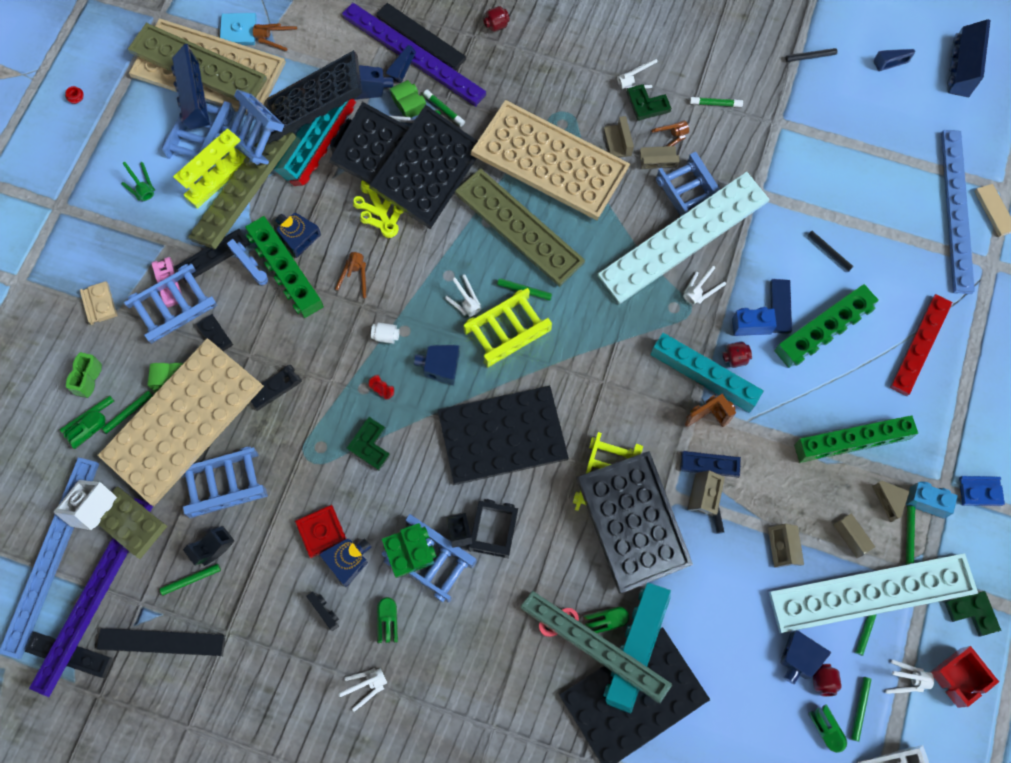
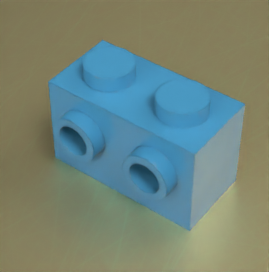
(931, 499)

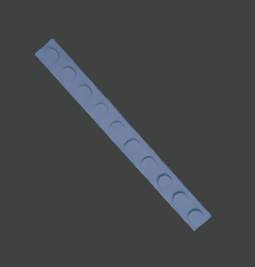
(957, 212)
(43, 571)

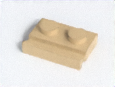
(98, 302)

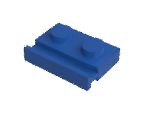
(981, 491)

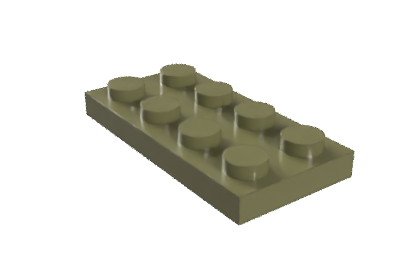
(131, 524)

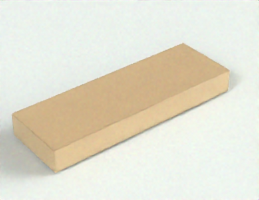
(994, 209)

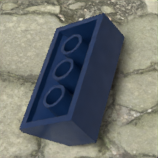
(968, 58)
(190, 89)

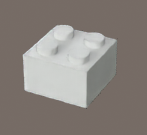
(85, 504)

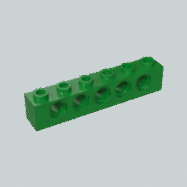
(262, 229)
(861, 297)
(855, 439)

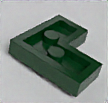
(647, 107)
(364, 444)
(976, 607)

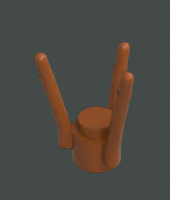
(262, 32)
(678, 129)
(354, 263)

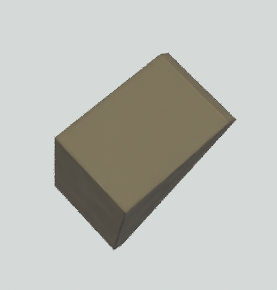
(892, 499)

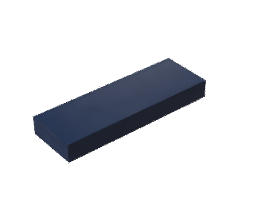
(782, 305)
(720, 464)

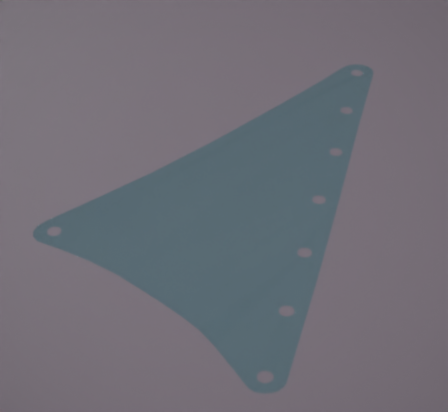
(580, 312)

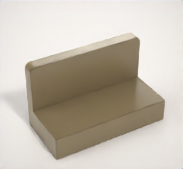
(619, 138)
(659, 157)
(706, 492)
(854, 536)
(785, 545)

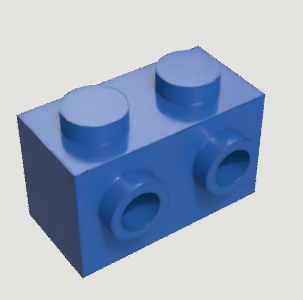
(754, 322)

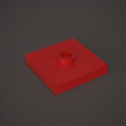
(320, 531)

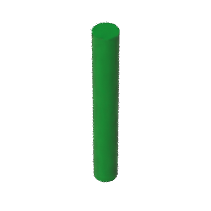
(515, 286)
(98, 407)
(127, 412)
(910, 535)
(190, 579)
(865, 634)
(861, 708)

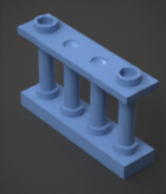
(224, 117)
(262, 117)
(703, 179)
(171, 322)
(235, 496)
(464, 560)

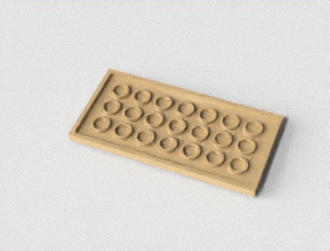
(252, 58)
(550, 159)
(180, 422)

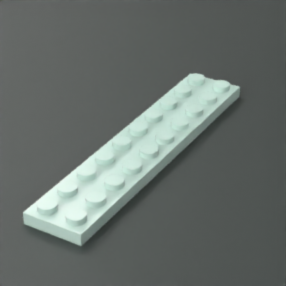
(683, 237)
(872, 593)

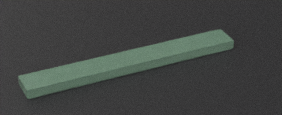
(596, 647)

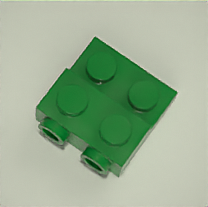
(409, 550)

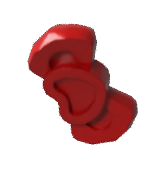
(381, 387)

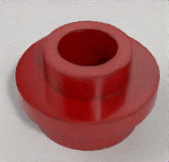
(71, 92)

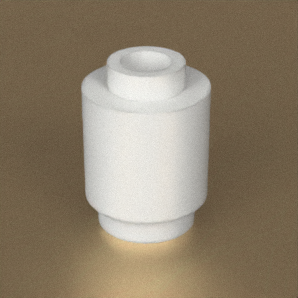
(385, 333)

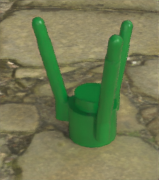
(143, 191)

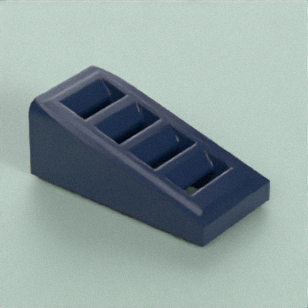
(891, 58)
(401, 64)

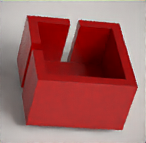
(964, 674)

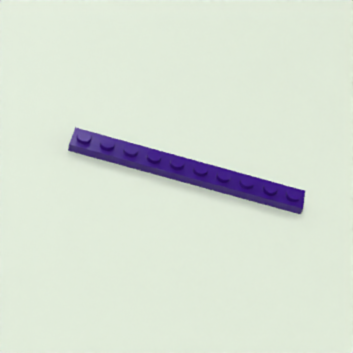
(421, 60)
(81, 616)

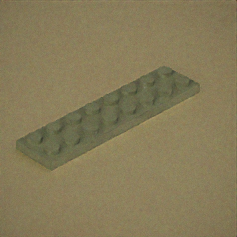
(216, 70)
(238, 194)
(520, 227)

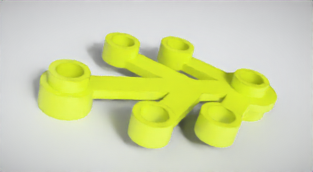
(379, 210)

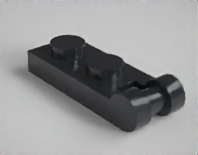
(276, 387)

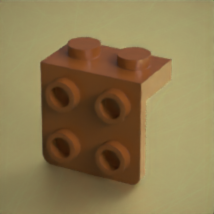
(720, 408)

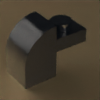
(210, 547)

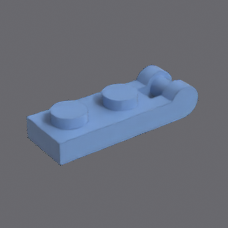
(249, 263)

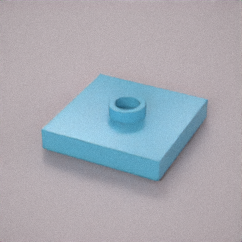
(238, 27)

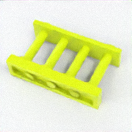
(217, 176)
(508, 345)
(597, 444)

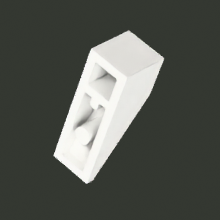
(910, 755)

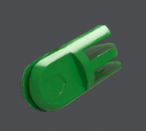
(85, 429)
(387, 613)
(612, 618)
(829, 729)

